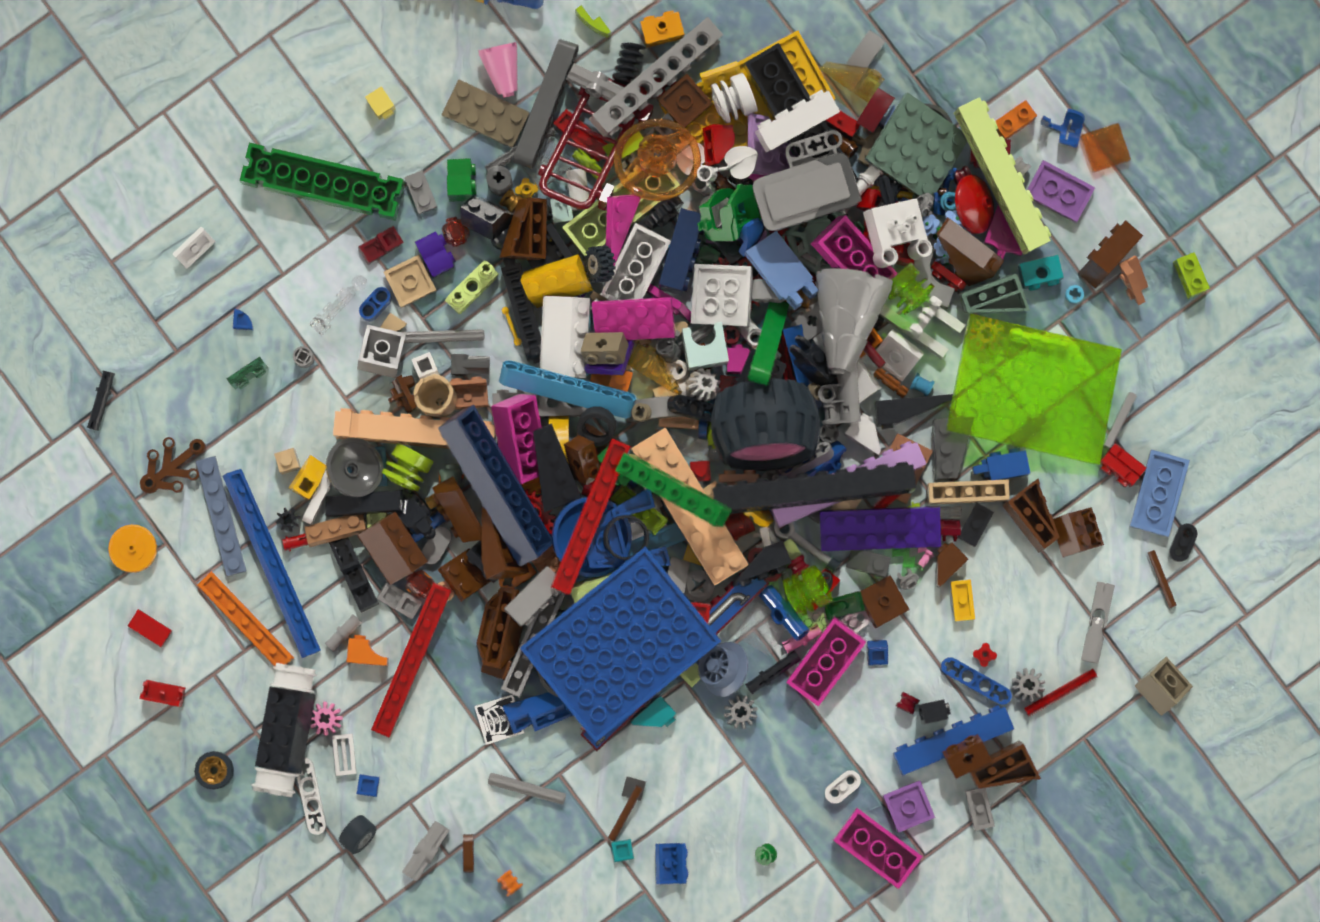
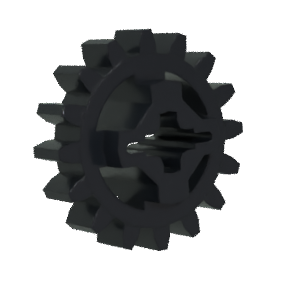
(664, 212)

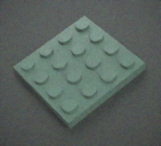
(917, 147)

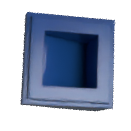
(877, 652)

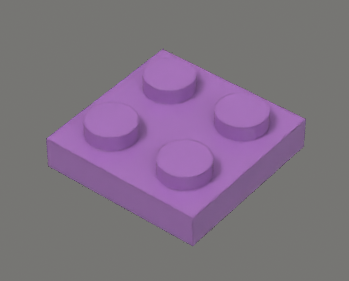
(908, 806)

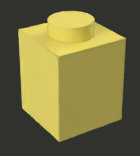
(380, 103)

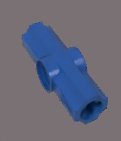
(784, 613)

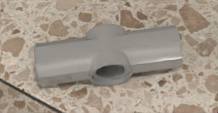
(593, 82)
(425, 851)

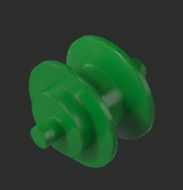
(766, 854)

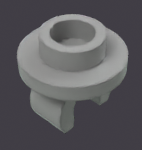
(909, 580)

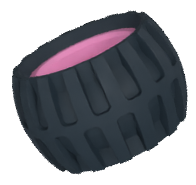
(765, 425)

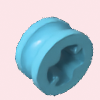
(1078, 290)

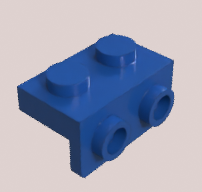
(671, 863)

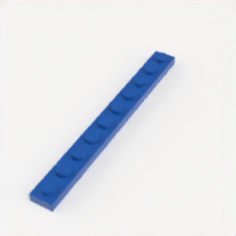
(271, 563)

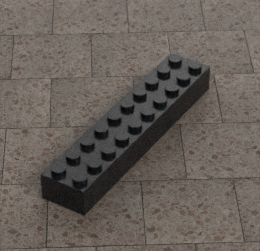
(816, 489)

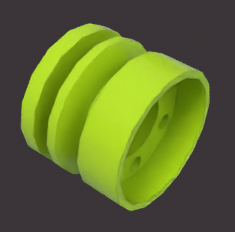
(407, 467)

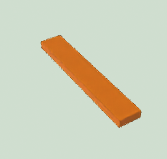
(244, 620)

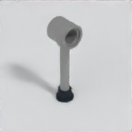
(832, 564)

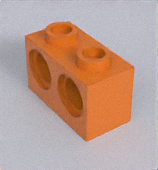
(1015, 120)

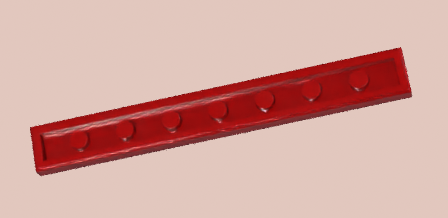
(589, 518)
(411, 660)

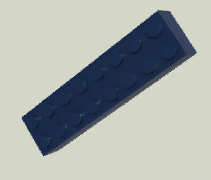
(496, 485)

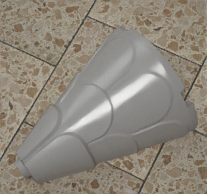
(848, 313)

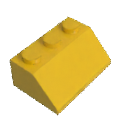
(557, 278)

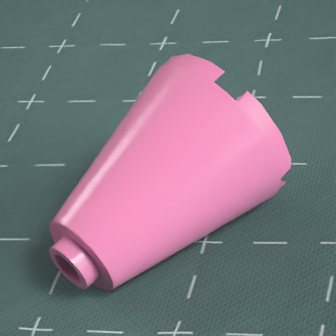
(501, 67)

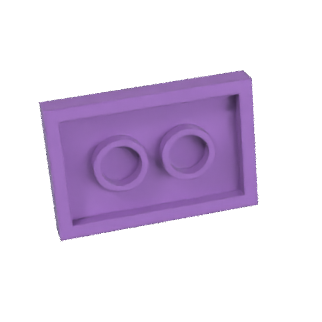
(1060, 191)

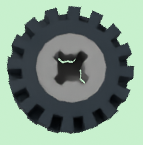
(599, 264)

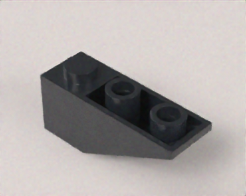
(769, 560)

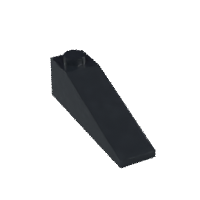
(900, 410)

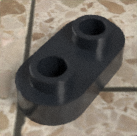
(1182, 542)

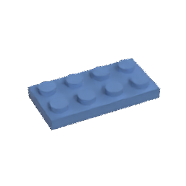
(1159, 493)

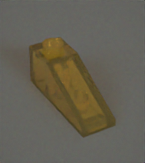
(857, 79)
(653, 366)

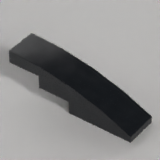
(354, 574)

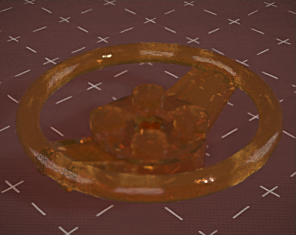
(645, 162)

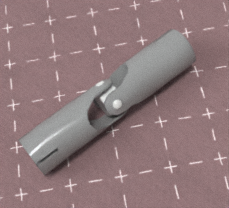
(1094, 637)

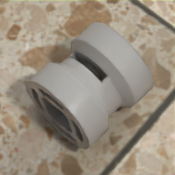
(302, 359)

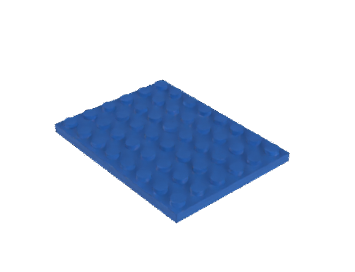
(620, 644)

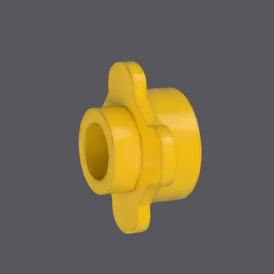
(526, 184)

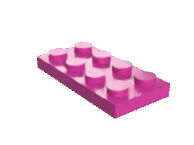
(635, 318)

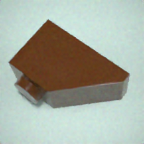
(948, 562)

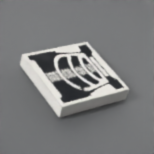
(494, 721)

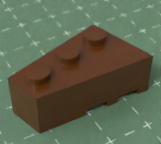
(1112, 251)

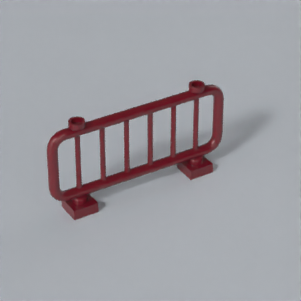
(595, 193)

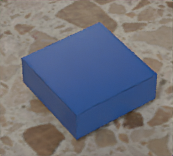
(368, 785)

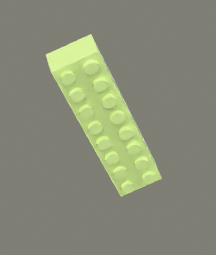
(1002, 175)

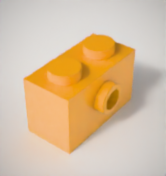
(662, 29)

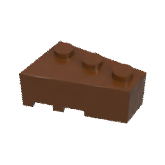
(527, 231)
(1032, 516)
(1007, 766)

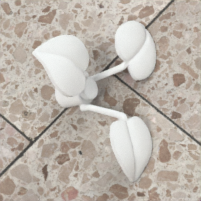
(740, 161)

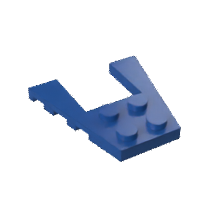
(597, 553)

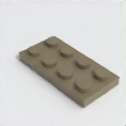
(485, 113)

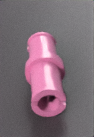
(791, 644)

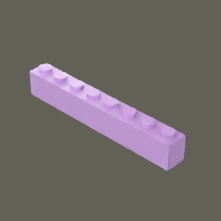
(908, 453)

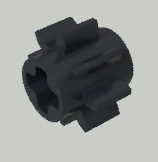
(287, 514)

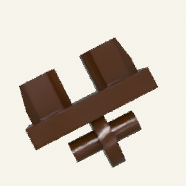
(401, 393)

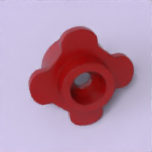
(979, 654)

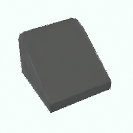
(629, 786)

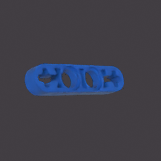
(977, 678)

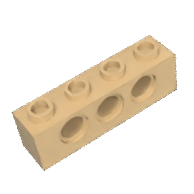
(968, 492)

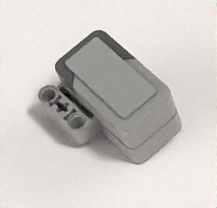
(808, 187)

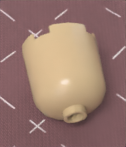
(430, 391)

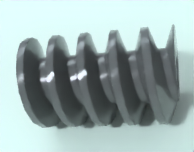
(493, 177)

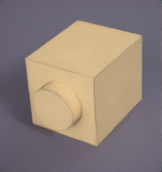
(287, 461)

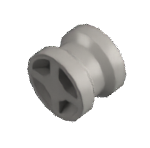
(1021, 166)

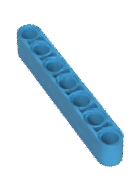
(566, 388)

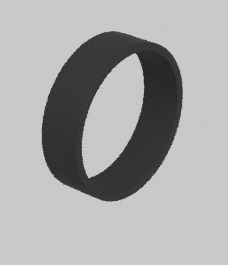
(607, 528)

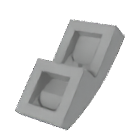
(866, 50)
(399, 600)

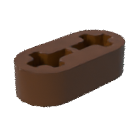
(468, 853)

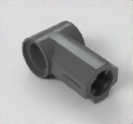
(464, 365)

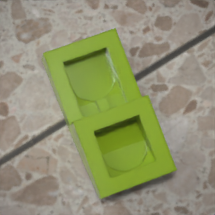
(596, 25)

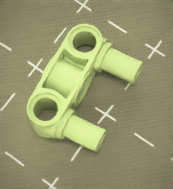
(482, 276)

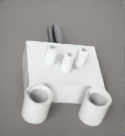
(894, 226)

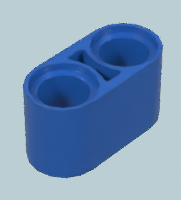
(372, 301)

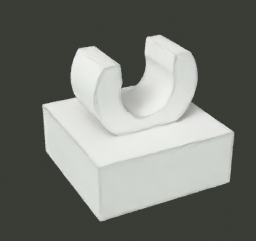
(767, 535)

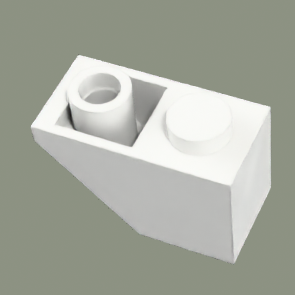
(425, 365)

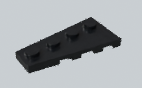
(555, 475)

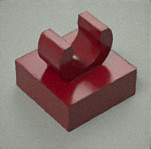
(950, 527)

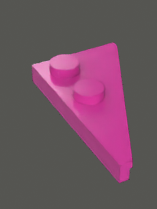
(619, 218)
(678, 307)

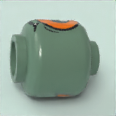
(449, 471)

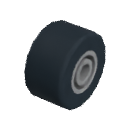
(357, 834)

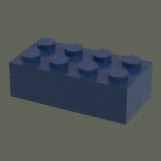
(681, 252)

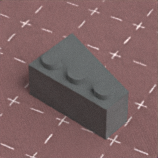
(948, 450)

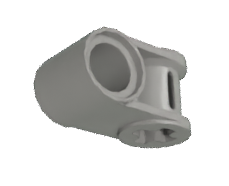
(763, 293)

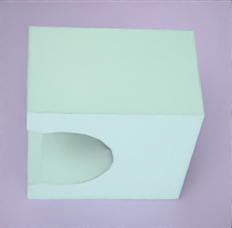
(705, 356)

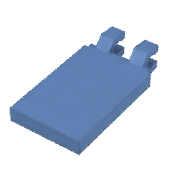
(781, 269)

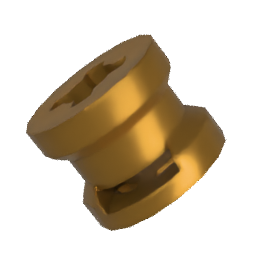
(510, 200)

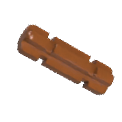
(891, 382)

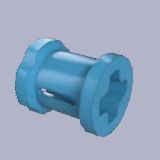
(922, 385)

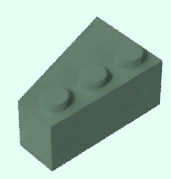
(995, 296)

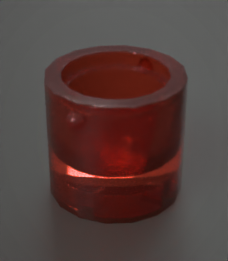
(739, 525)

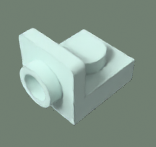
(561, 211)

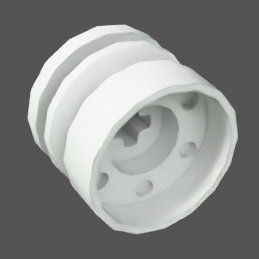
(733, 98)

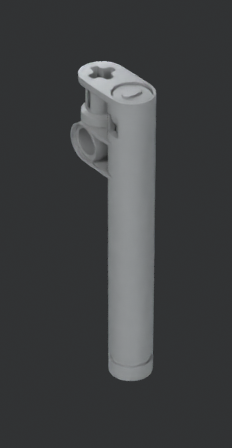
(844, 404)

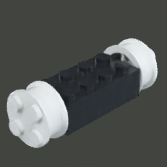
(284, 730)

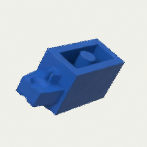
(1004, 466)

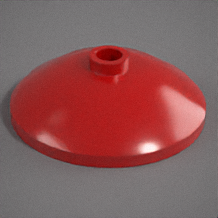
(974, 204)

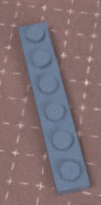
(221, 516)

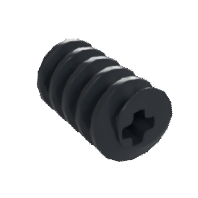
(627, 62)

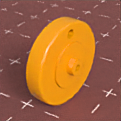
(132, 548)

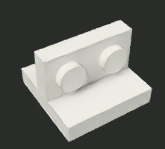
(899, 354)

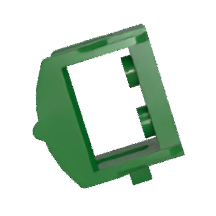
(731, 218)

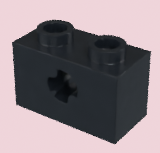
(934, 711)

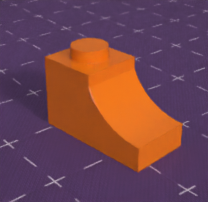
(619, 382)
(361, 652)

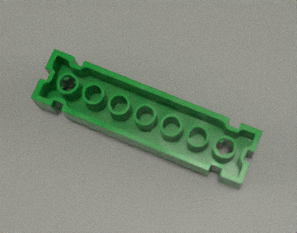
(322, 181)

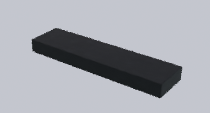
(370, 504)

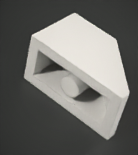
(864, 434)

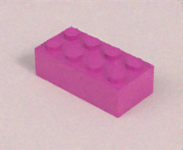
(849, 249)
(514, 428)
(826, 661)
(877, 848)

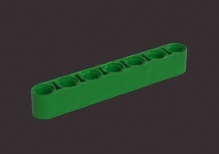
(768, 342)

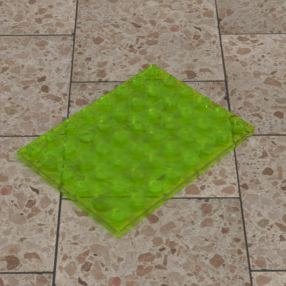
(1033, 389)

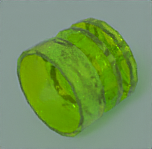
(909, 289)
(804, 592)

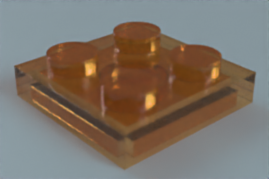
(1105, 147)

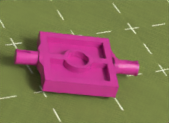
(1001, 236)

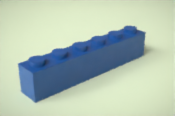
(930, 750)

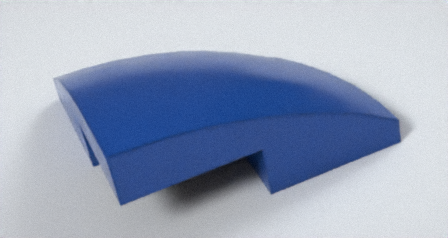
(751, 234)

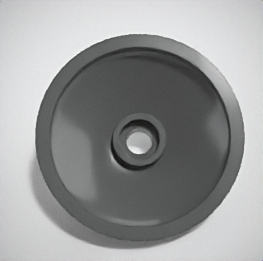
(364, 463)

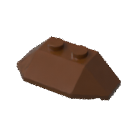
(498, 631)

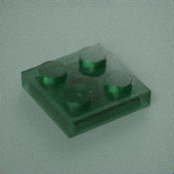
(254, 369)

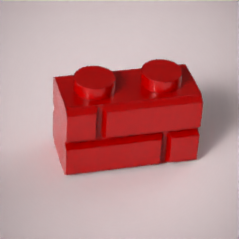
(1122, 465)

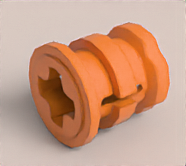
(509, 883)

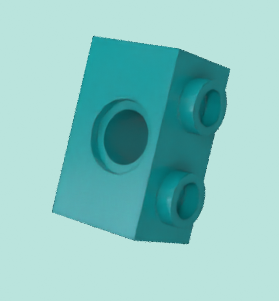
(1050, 265)

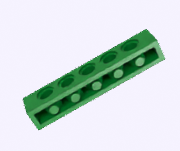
(673, 490)

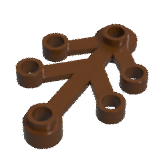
(169, 467)

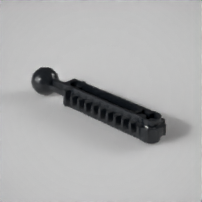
(520, 303)

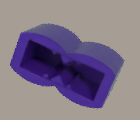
(434, 254)

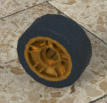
(204, 775)

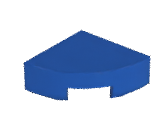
(241, 321)

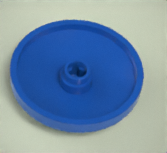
(565, 525)

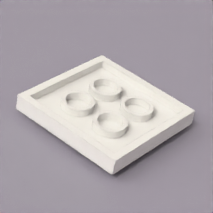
(722, 295)

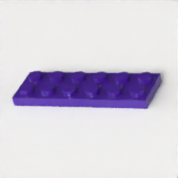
(880, 528)

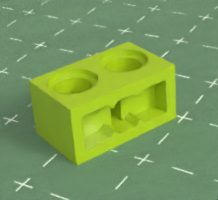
(1191, 275)

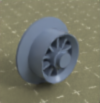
(724, 668)

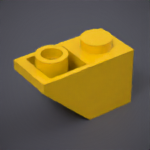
(308, 477)

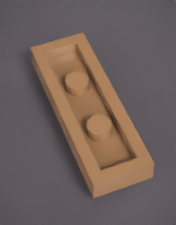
(335, 529)

